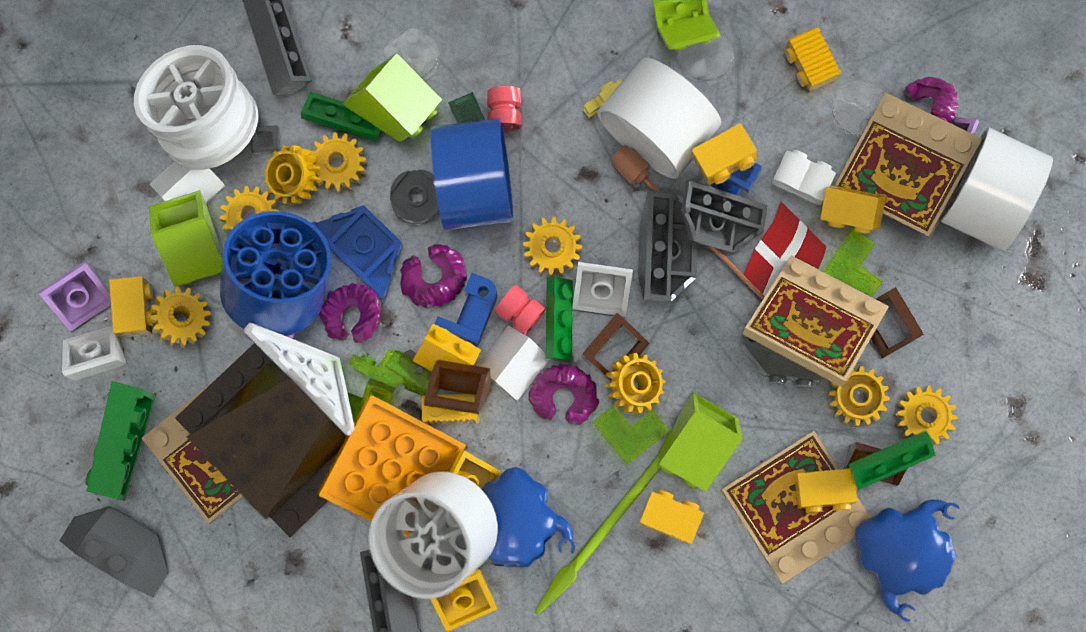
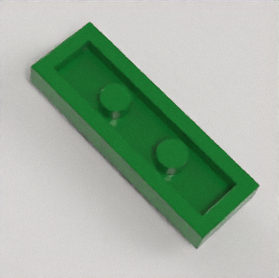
(336, 115)
(559, 319)
(892, 460)

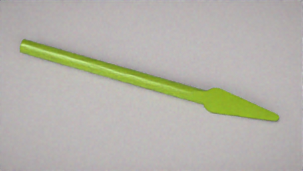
(568, 574)

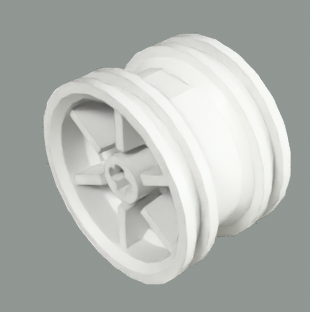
(196, 107)

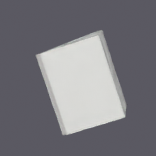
(179, 181)
(602, 289)
(92, 353)
(514, 362)

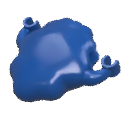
(523, 519)
(906, 551)

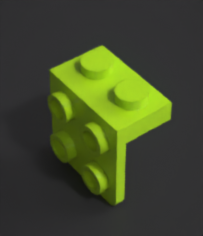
(684, 22)

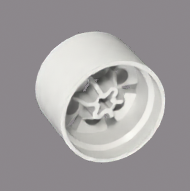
(659, 116)
(998, 190)
(470, 534)

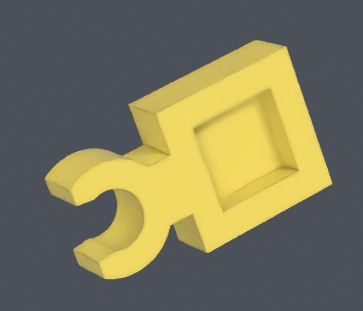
(593, 105)

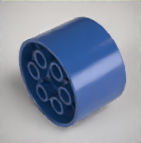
(471, 174)
(274, 236)

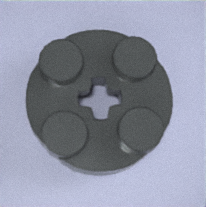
(401, 199)

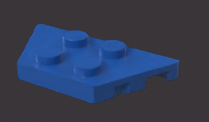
(363, 246)

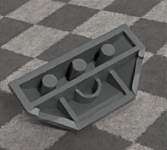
(720, 217)
(665, 250)
(777, 366)
(118, 548)

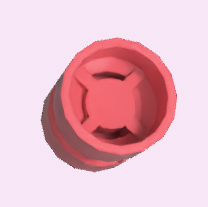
(504, 105)
(520, 310)

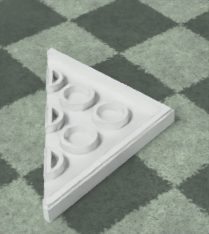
(312, 370)

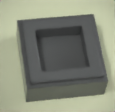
(265, 140)

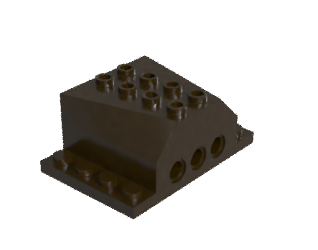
(265, 438)

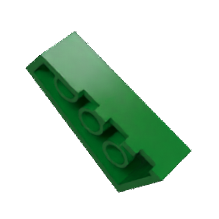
(119, 440)

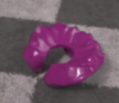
(942, 94)
(440, 292)
(351, 296)
(564, 377)

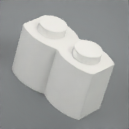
(803, 177)

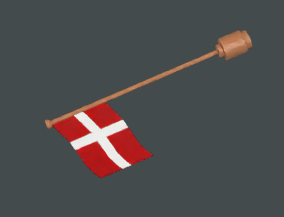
(782, 239)

